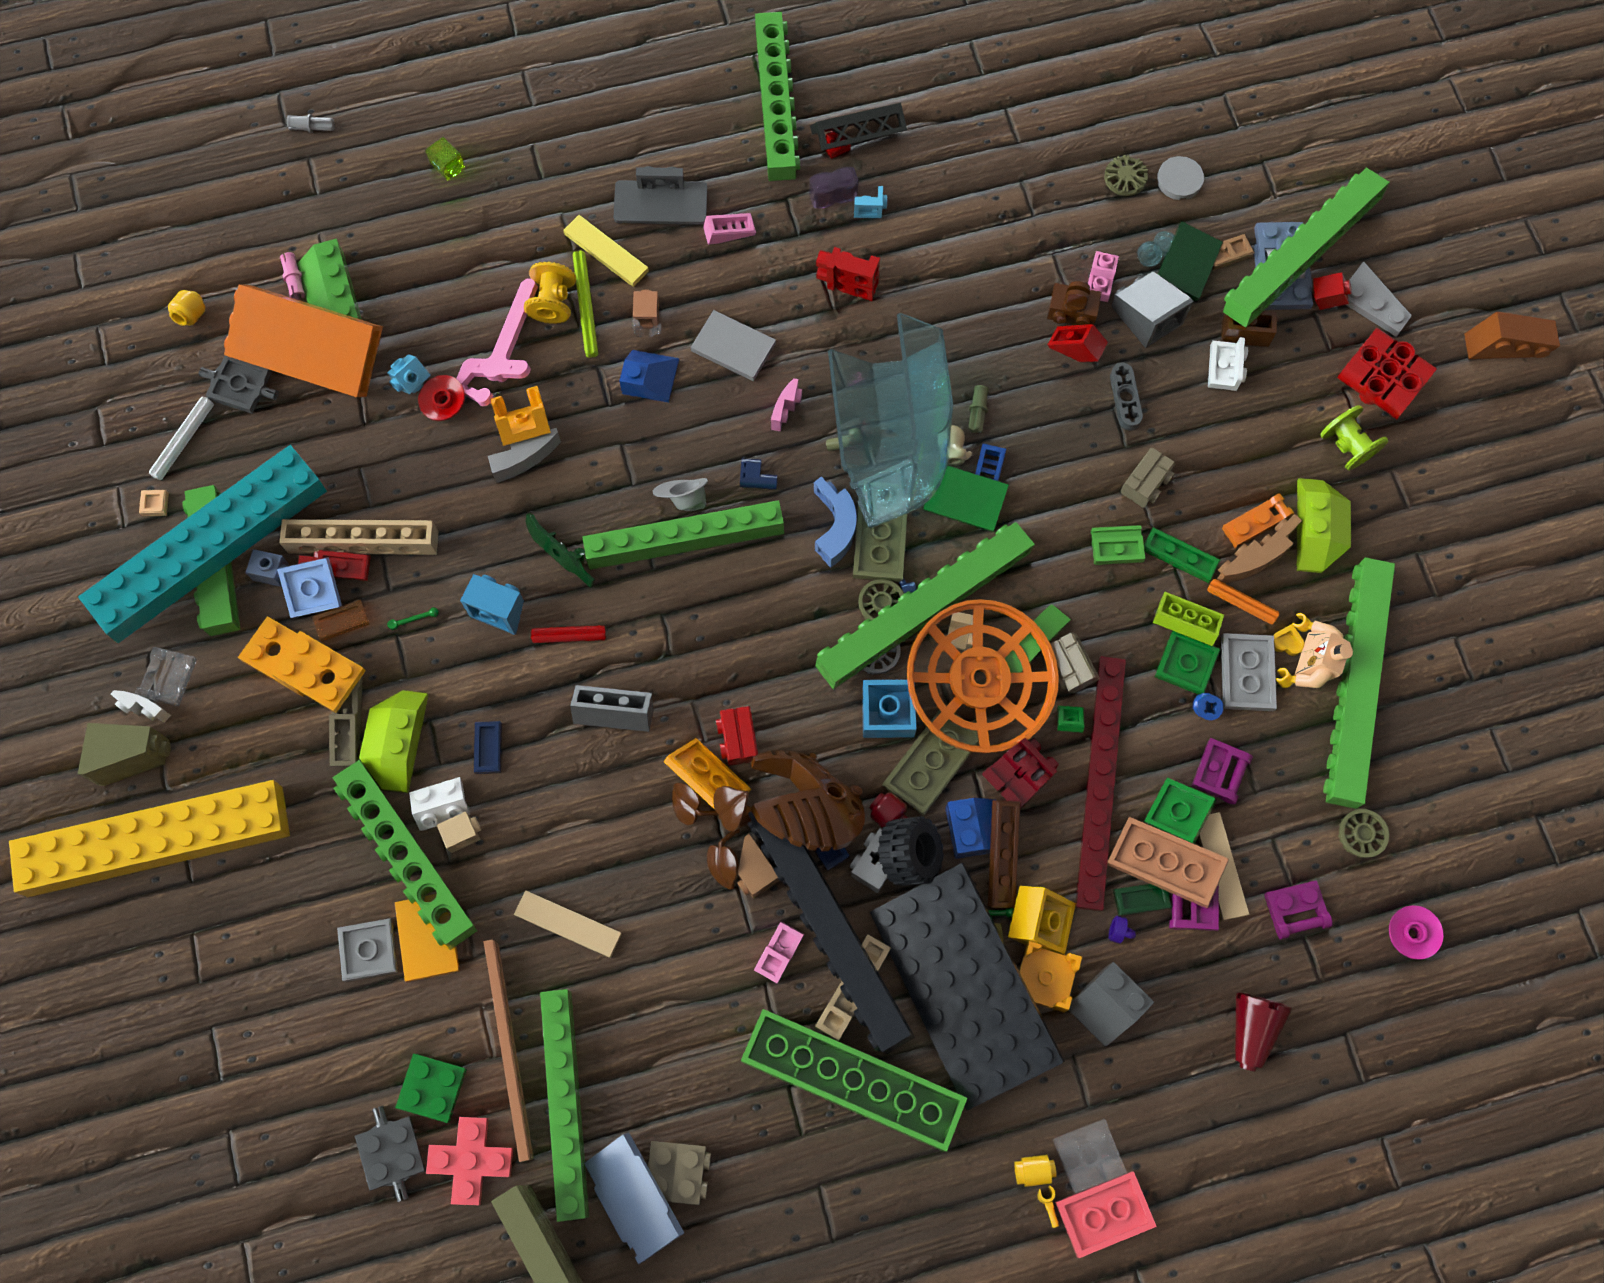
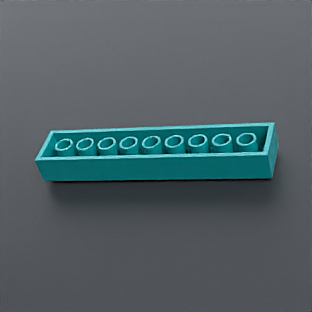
(202, 544)

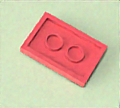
(1105, 1214)

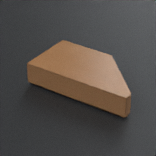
(1233, 251)

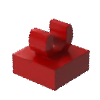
(834, 152)

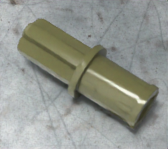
(978, 408)

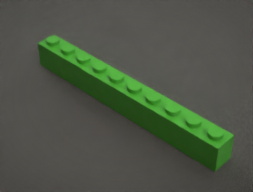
(1304, 247)
(915, 609)
(1359, 684)

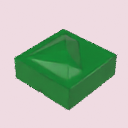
(1070, 718)

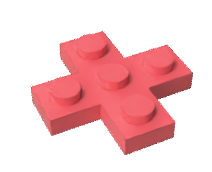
(469, 1161)

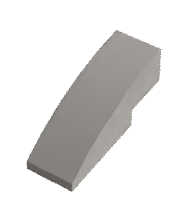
(523, 455)

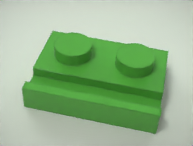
(1117, 545)

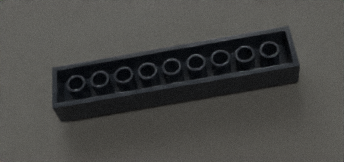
(837, 940)

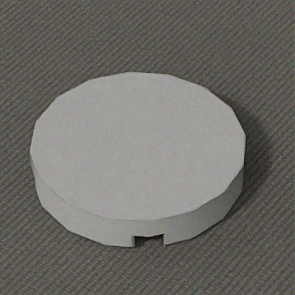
(1180, 178)

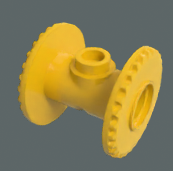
(553, 283)

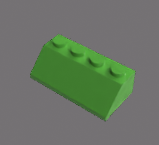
(328, 279)

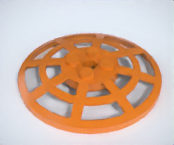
(994, 667)

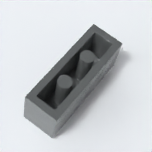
(612, 708)

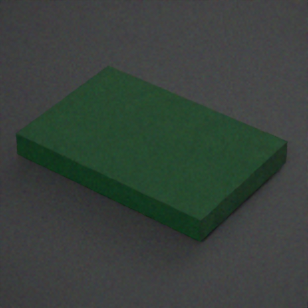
(1190, 260)

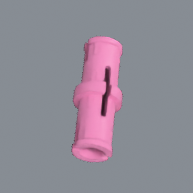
(292, 276)

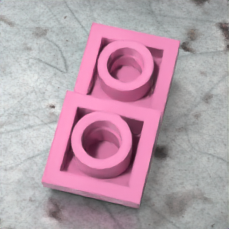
(1103, 273)
(785, 403)

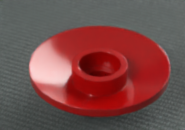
(437, 390)

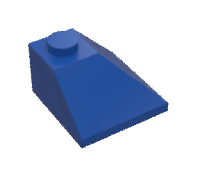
(648, 375)

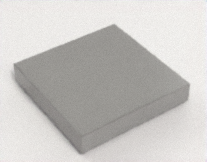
(367, 950)

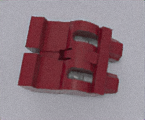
(1028, 764)

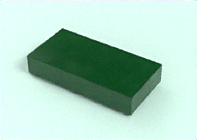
(1141, 899)

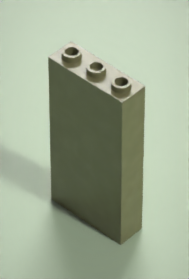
(534, 1236)

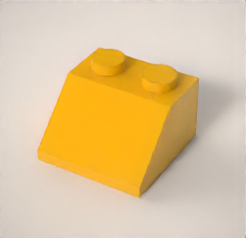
(1042, 918)

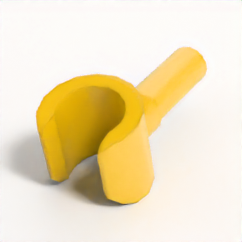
(1049, 1206)

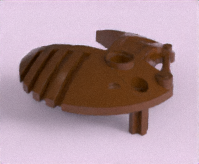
(817, 816)

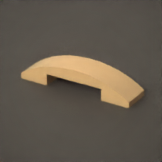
(839, 1010)

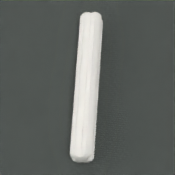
(181, 438)

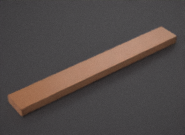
(508, 1051)

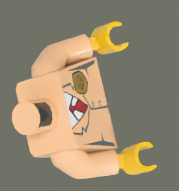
(1321, 657)

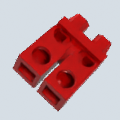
(849, 273)

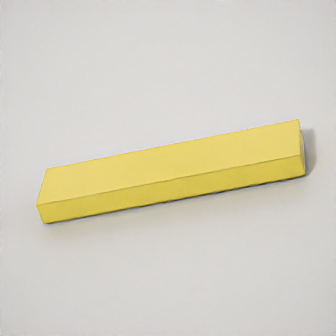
(606, 250)

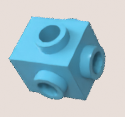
(408, 374)

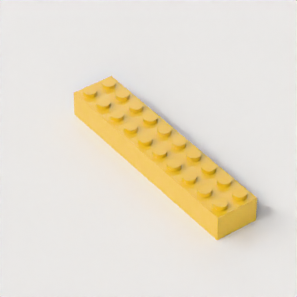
(148, 838)

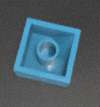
(493, 603)
(887, 709)

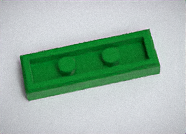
(1181, 555)

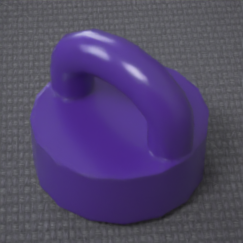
(1119, 930)

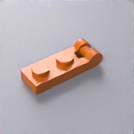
(1257, 521)

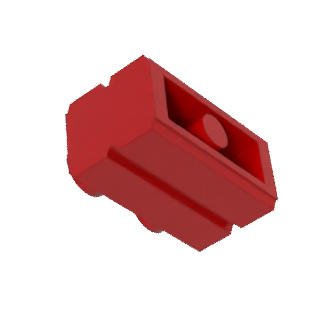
(738, 735)

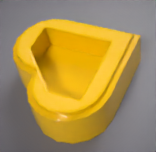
(1288, 641)

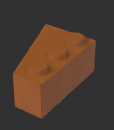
(1512, 337)

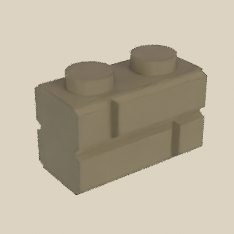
(1148, 477)
(1073, 663)

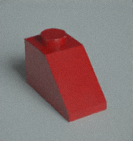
(1078, 342)

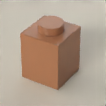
(646, 308)

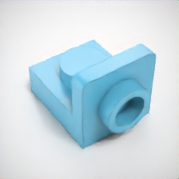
(870, 206)

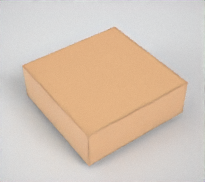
(154, 503)

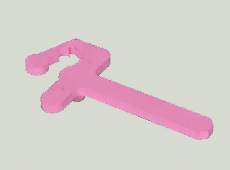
(498, 364)

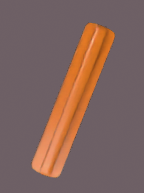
(1243, 601)

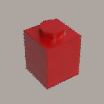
(1331, 290)

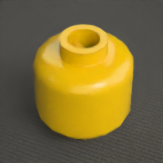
(186, 308)

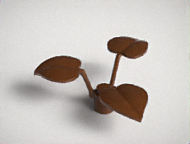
(733, 813)

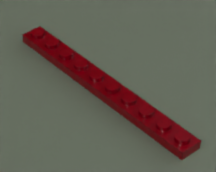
(1100, 785)

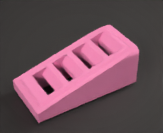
(718, 221)

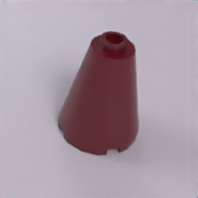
(1257, 1029)

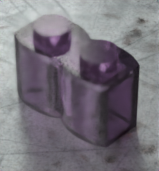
(833, 187)

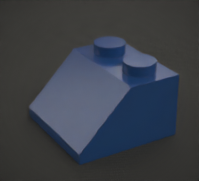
(970, 826)

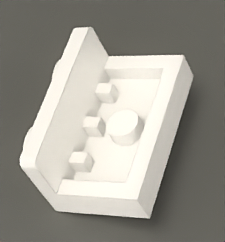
(1226, 364)
(438, 803)

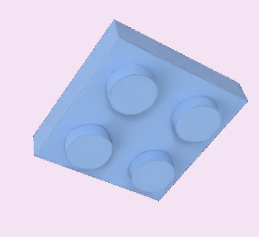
(309, 587)

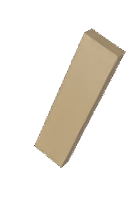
(1231, 897)
(568, 924)

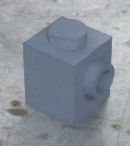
(264, 566)

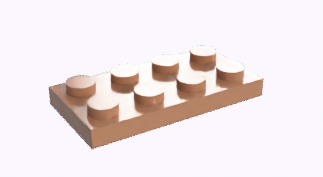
(1168, 862)

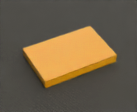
(703, 770)
(419, 949)

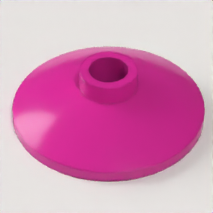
(1427, 928)

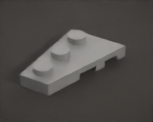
(1376, 301)

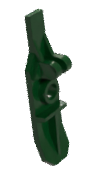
(569, 560)

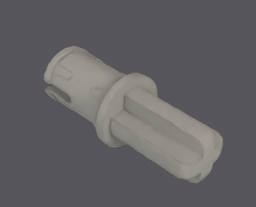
(309, 123)

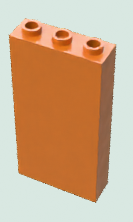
(302, 340)

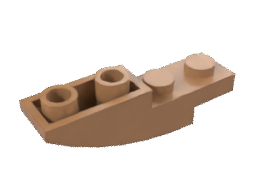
(1260, 555)

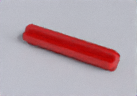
(568, 634)

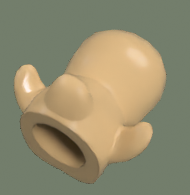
(957, 453)

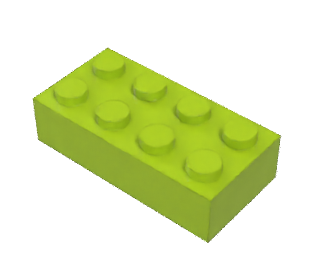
(1188, 618)

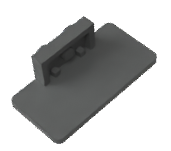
(660, 198)

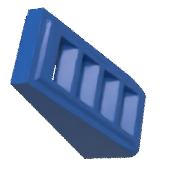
(994, 451)

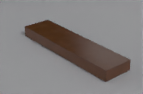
(1003, 854)

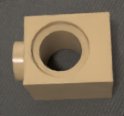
(459, 831)

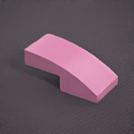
(779, 952)

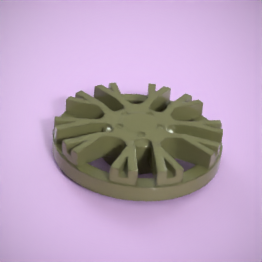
(1126, 175)
(879, 599)
(1363, 833)

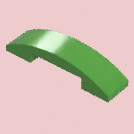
(1051, 622)

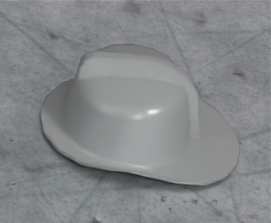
(685, 494)

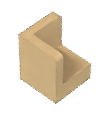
(957, 621)

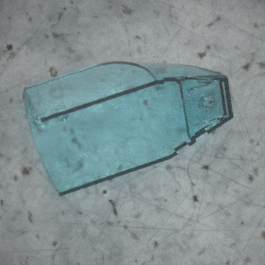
(895, 422)

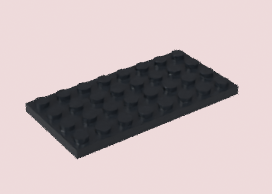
(966, 987)

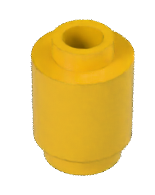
(1035, 1170)

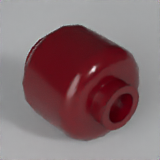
(887, 808)

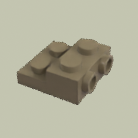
(680, 1171)

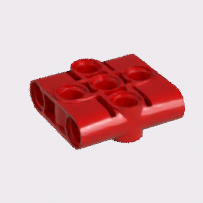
(1373, 370)

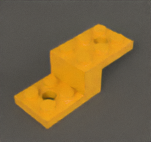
(302, 664)

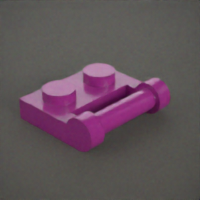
(1214, 767)
(1294, 901)
(1201, 917)

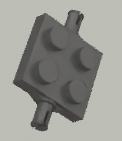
(238, 384)
(390, 1153)

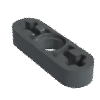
(1121, 405)

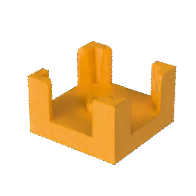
(523, 422)
(1049, 976)

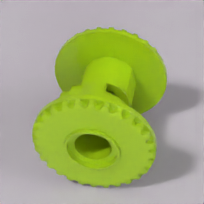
(1350, 438)

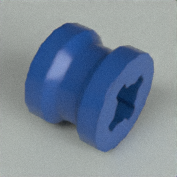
(1203, 702)

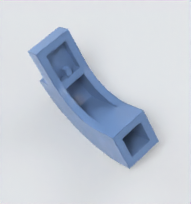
(839, 538)

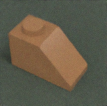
(754, 870)

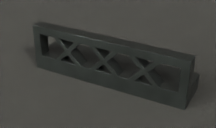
(855, 120)

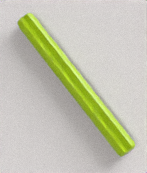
(585, 304)

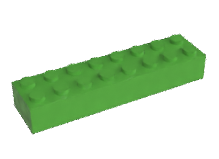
(854, 1080)

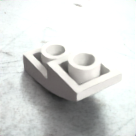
(138, 704)

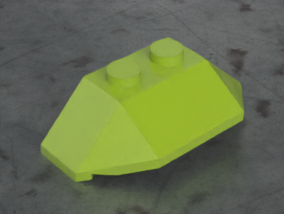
(1324, 526)
(393, 739)

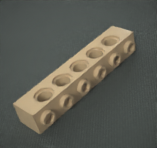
(359, 536)

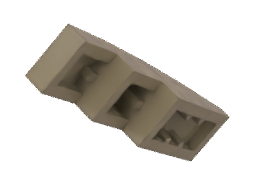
(345, 728)

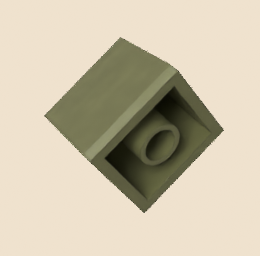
(120, 752)

